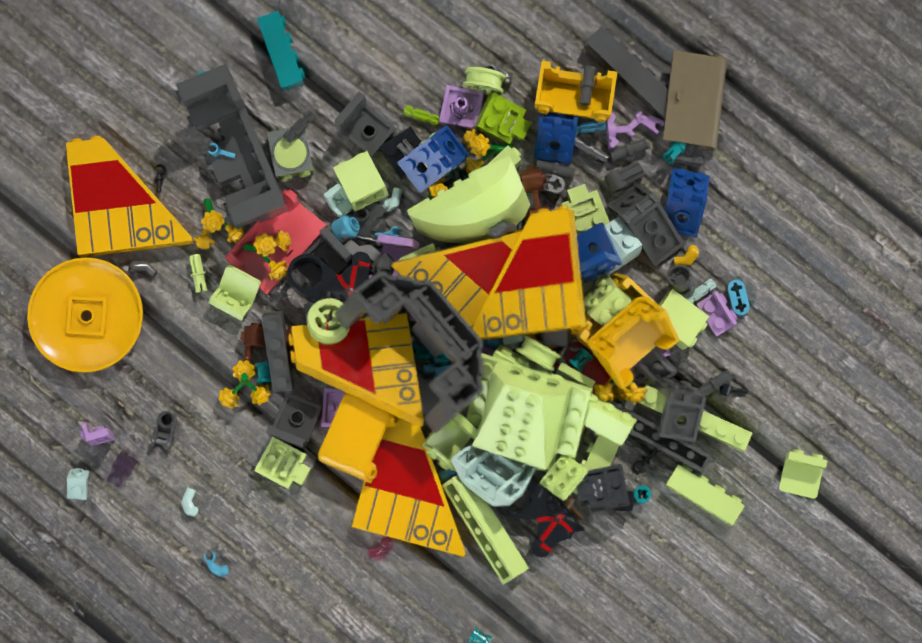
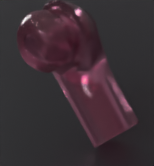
(383, 550)

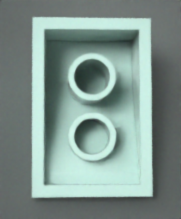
(624, 241)

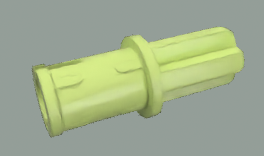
(198, 273)

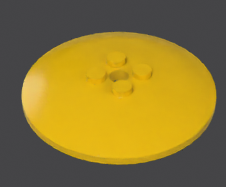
(57, 313)

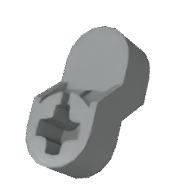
(554, 184)
(353, 248)

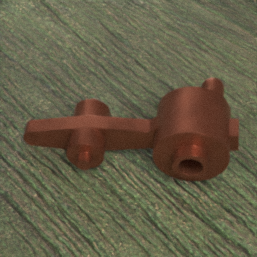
(533, 182)
(254, 338)

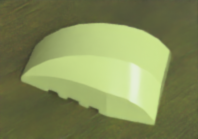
(473, 205)

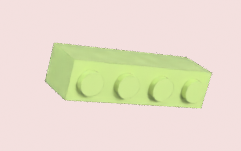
(600, 454)
(704, 494)

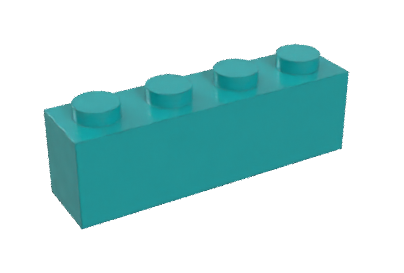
(280, 51)

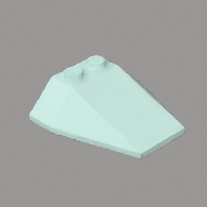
(492, 475)

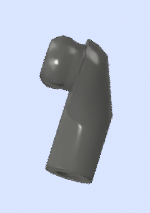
(501, 229)
(142, 265)

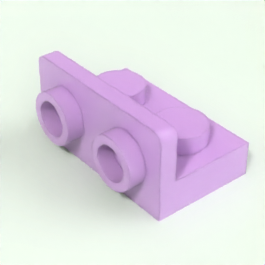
(719, 315)
(331, 402)
(97, 435)

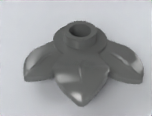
(372, 220)

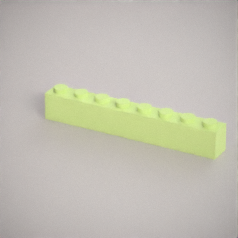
(600, 415)

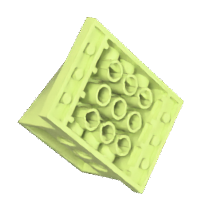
(527, 413)

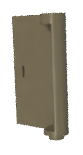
(699, 88)

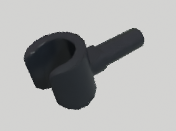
(456, 175)
(727, 389)

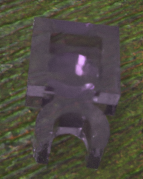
(124, 466)

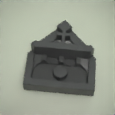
(653, 367)

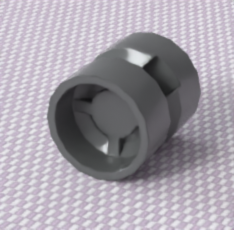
(681, 280)

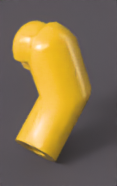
(688, 258)

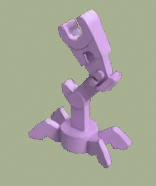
(612, 129)

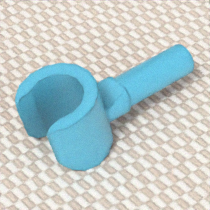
(220, 151)
(393, 232)

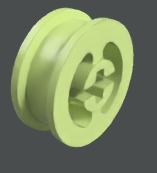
(484, 80)
(320, 314)
(538, 352)

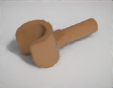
(568, 503)

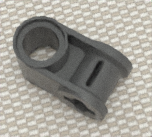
(164, 431)

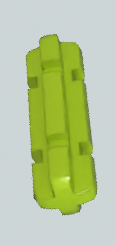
(421, 115)

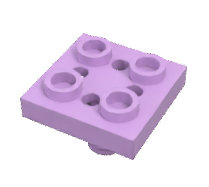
(462, 100)

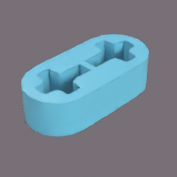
(734, 299)

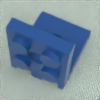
(559, 129)
(439, 153)
(688, 197)
(603, 260)

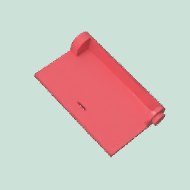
(297, 222)

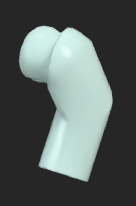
(392, 202)
(187, 503)

